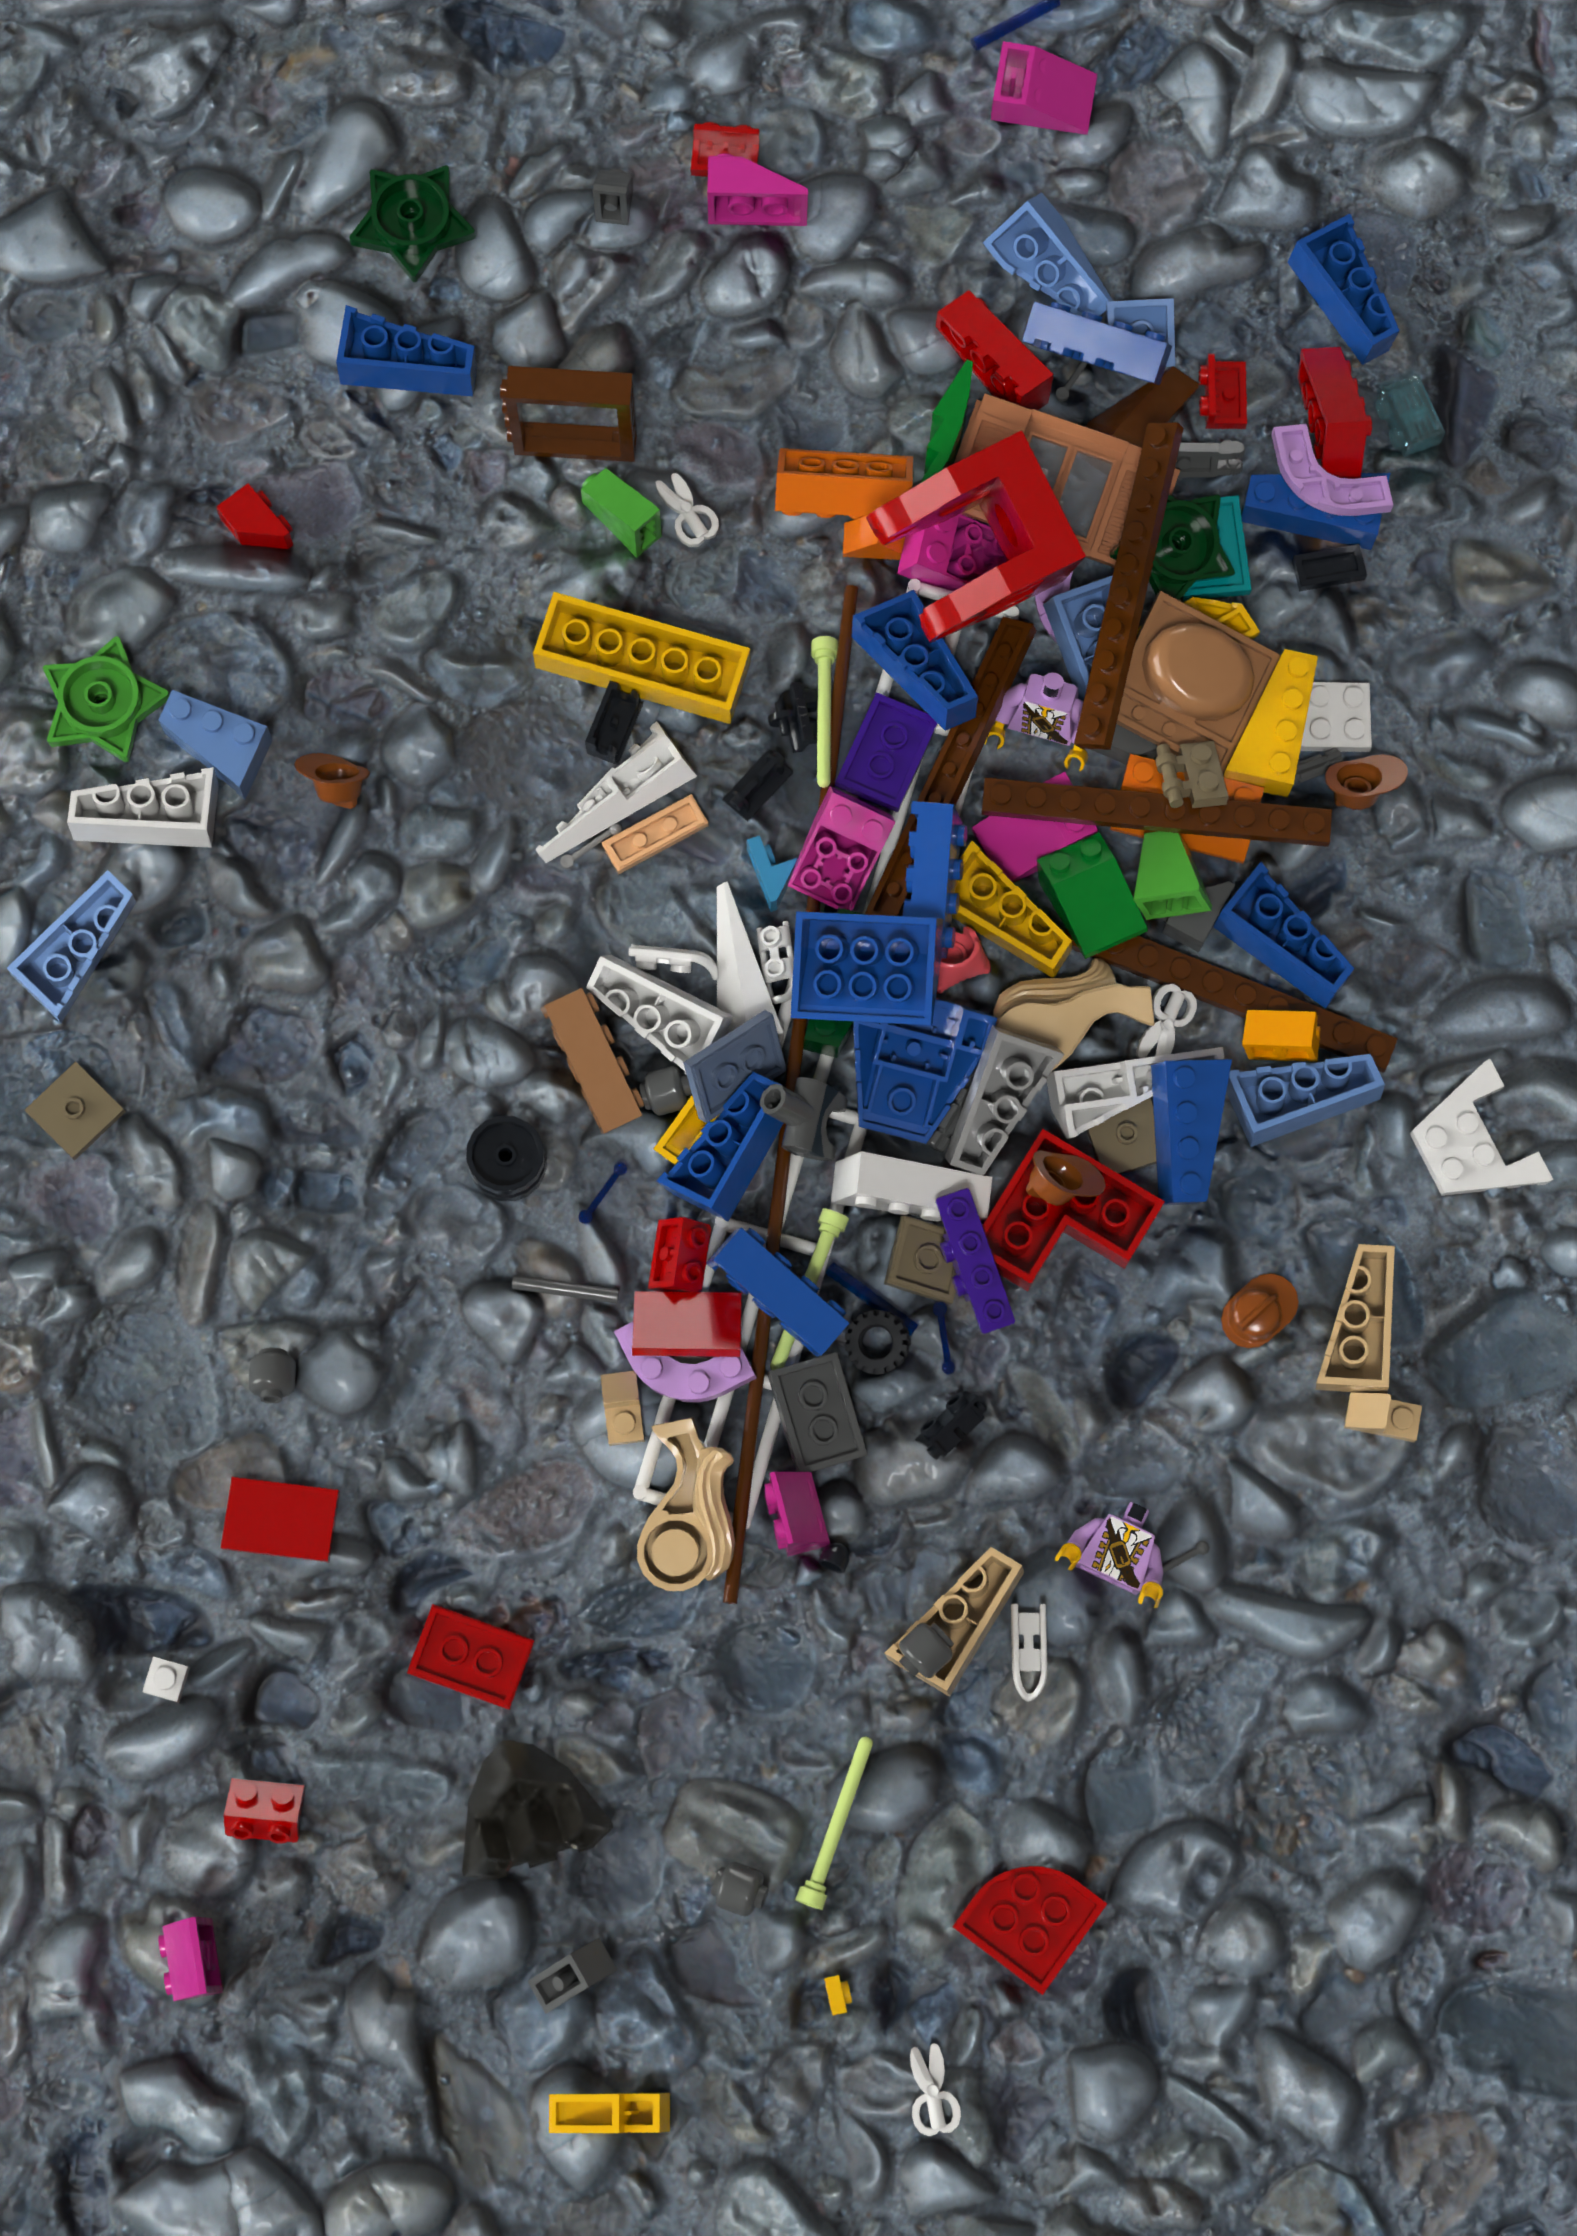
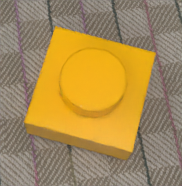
(838, 1994)

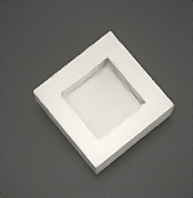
(166, 1679)

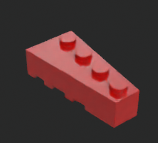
(1334, 410)

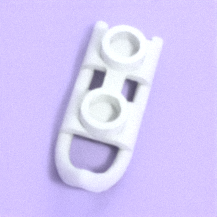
(679, 959)
(776, 969)
(1028, 1658)

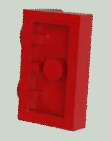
(679, 1255)

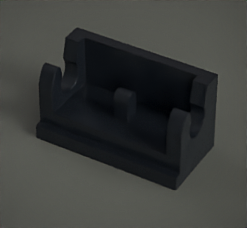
(613, 724)

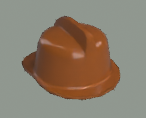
(333, 778)
(1362, 780)
(1062, 1177)
(1259, 1310)

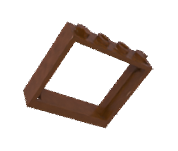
(570, 388)

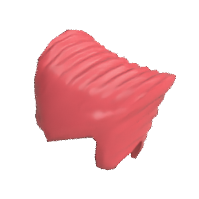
(963, 960)

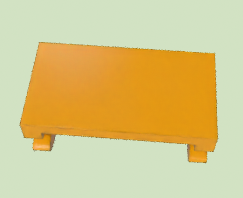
(1281, 1035)

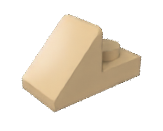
(622, 1408)
(1383, 1416)

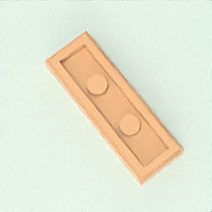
(655, 834)

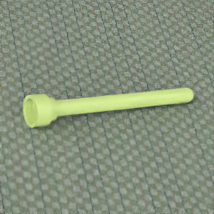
(824, 654)
(830, 1226)
(813, 1891)

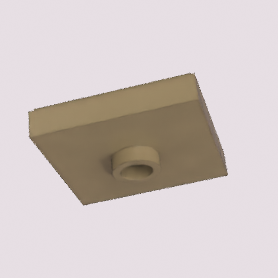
(75, 1111)
(1126, 1139)
(918, 1261)

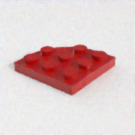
(1030, 1921)

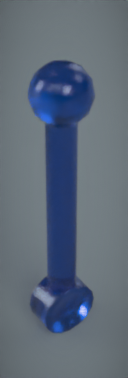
(585, 1216)
(940, 1310)

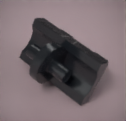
(793, 716)

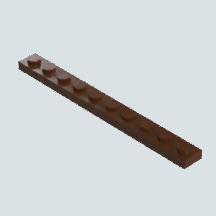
(1128, 586)
(958, 753)
(1154, 812)
(1241, 994)

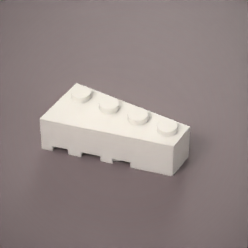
(657, 1010)
(903, 1185)

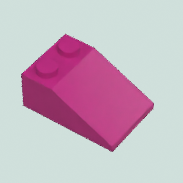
(752, 195)
(1018, 842)
(191, 1959)

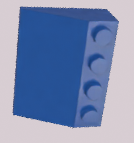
(866, 967)

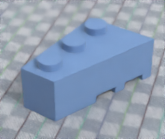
(217, 739)

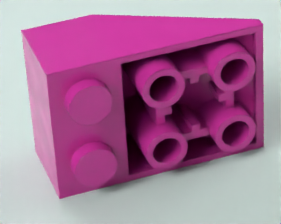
(1042, 90)
(950, 553)
(840, 850)
(798, 1512)

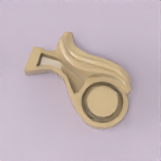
(1065, 1008)
(691, 1527)

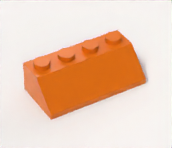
(839, 482)
(1143, 776)

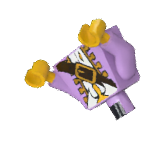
(1042, 709)
(1119, 1553)

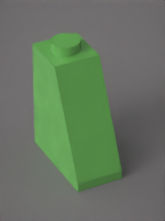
(622, 511)
(1168, 878)

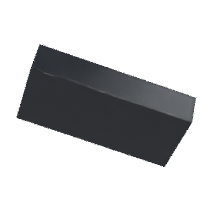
(1329, 567)

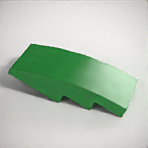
(948, 423)

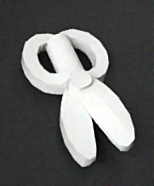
(683, 504)
(1163, 1029)
(931, 2083)

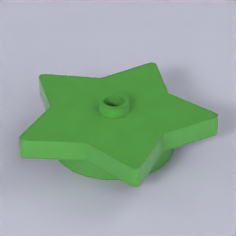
(96, 678)

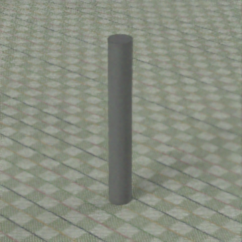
(565, 1289)

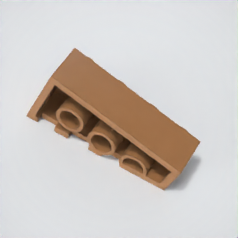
(593, 1060)

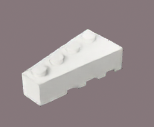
(148, 812)

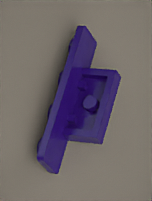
(973, 1261)

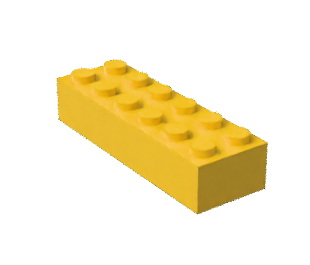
(642, 656)

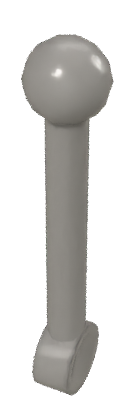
(567, 861)

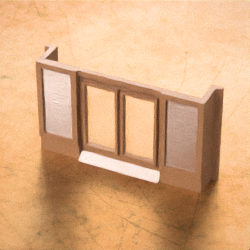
(1084, 467)

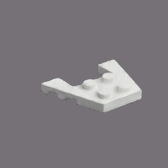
(1460, 1148)

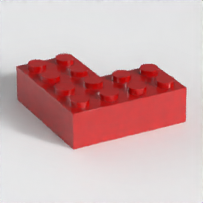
(1027, 1228)

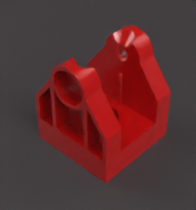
(1021, 514)

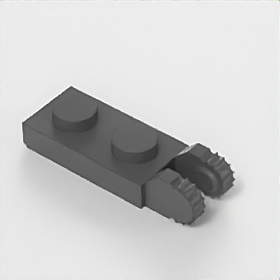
(1210, 459)

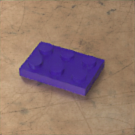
(886, 752)

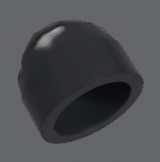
(835, 1558)

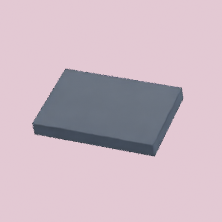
(728, 1062)

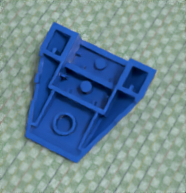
(916, 1071)

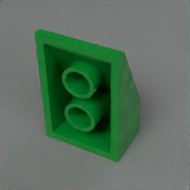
(1090, 895)

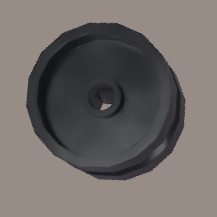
(512, 1178)

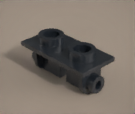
(758, 785)
(961, 1412)

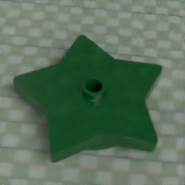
(411, 219)
(1197, 550)

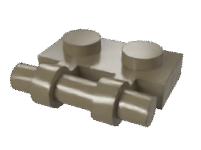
(1202, 775)

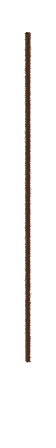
(783, 1156)

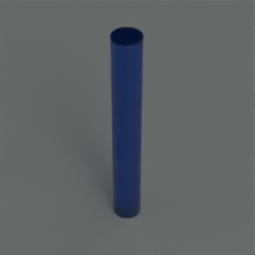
(1013, 23)
(867, 1295)

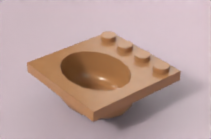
(1193, 679)

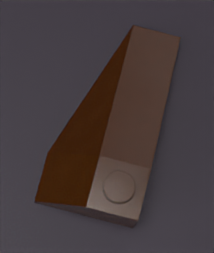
(1146, 405)

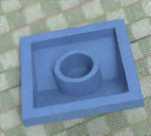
(1144, 315)

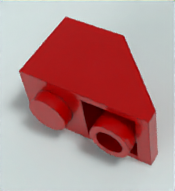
(251, 520)

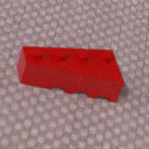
(997, 354)

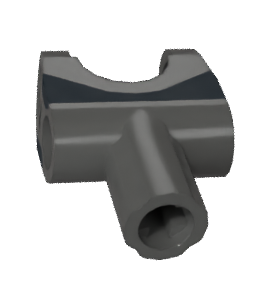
(805, 1116)

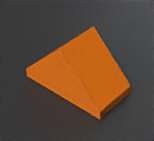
(862, 543)

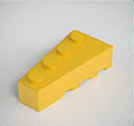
(1274, 734)

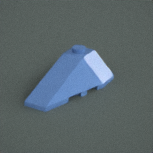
(1046, 254)

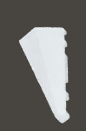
(640, 780)
(739, 981)
(1096, 1093)

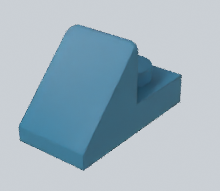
(771, 878)

